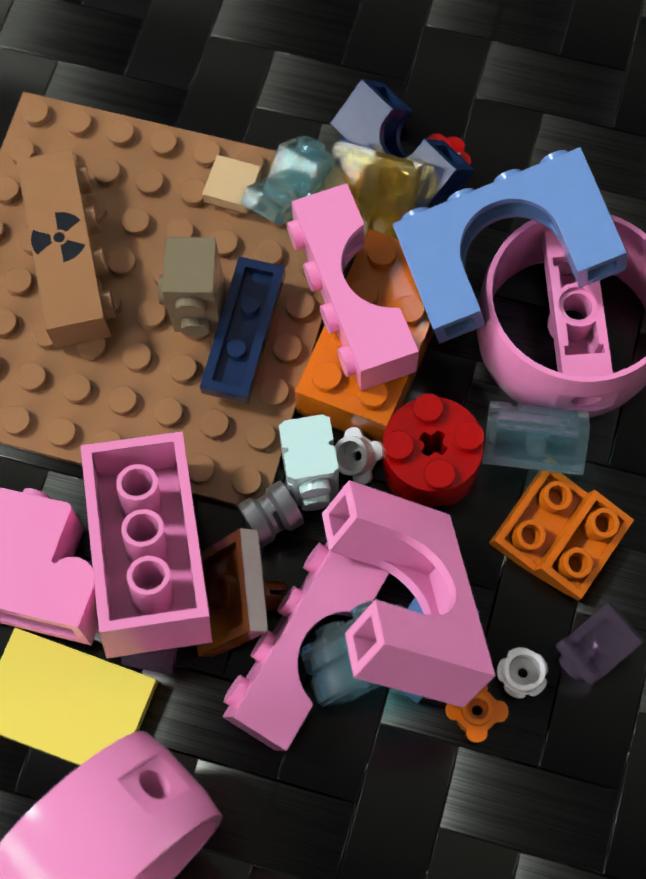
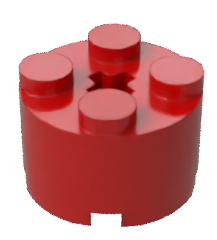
(427, 426)

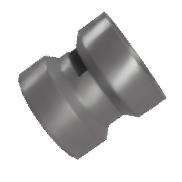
(271, 513)

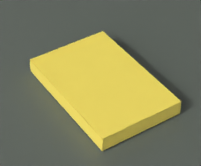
(67, 698)

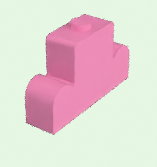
(39, 576)

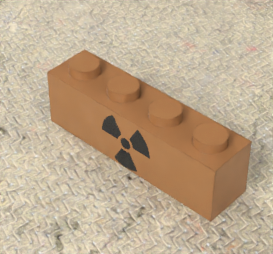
(64, 248)

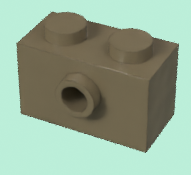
(192, 285)

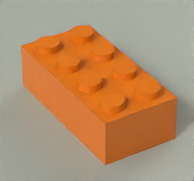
(385, 280)

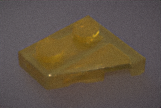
(380, 184)

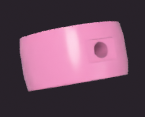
(581, 346)
(114, 818)

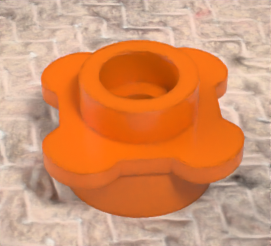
(478, 725)

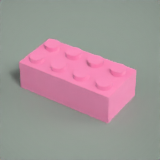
(144, 545)

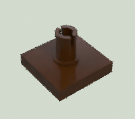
(236, 592)

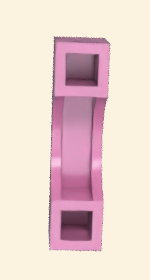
(372, 337)
(271, 697)

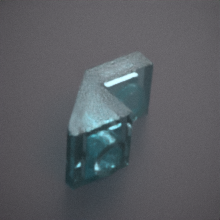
(294, 174)

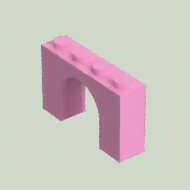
(414, 652)

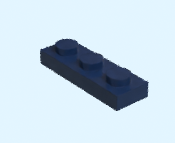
(243, 330)

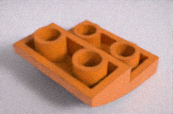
(561, 532)

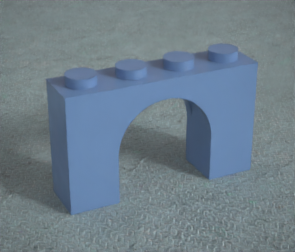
(554, 193)

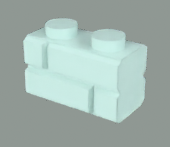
(310, 461)

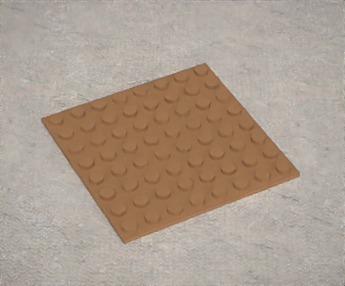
(146, 375)

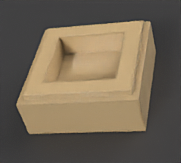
(229, 181)

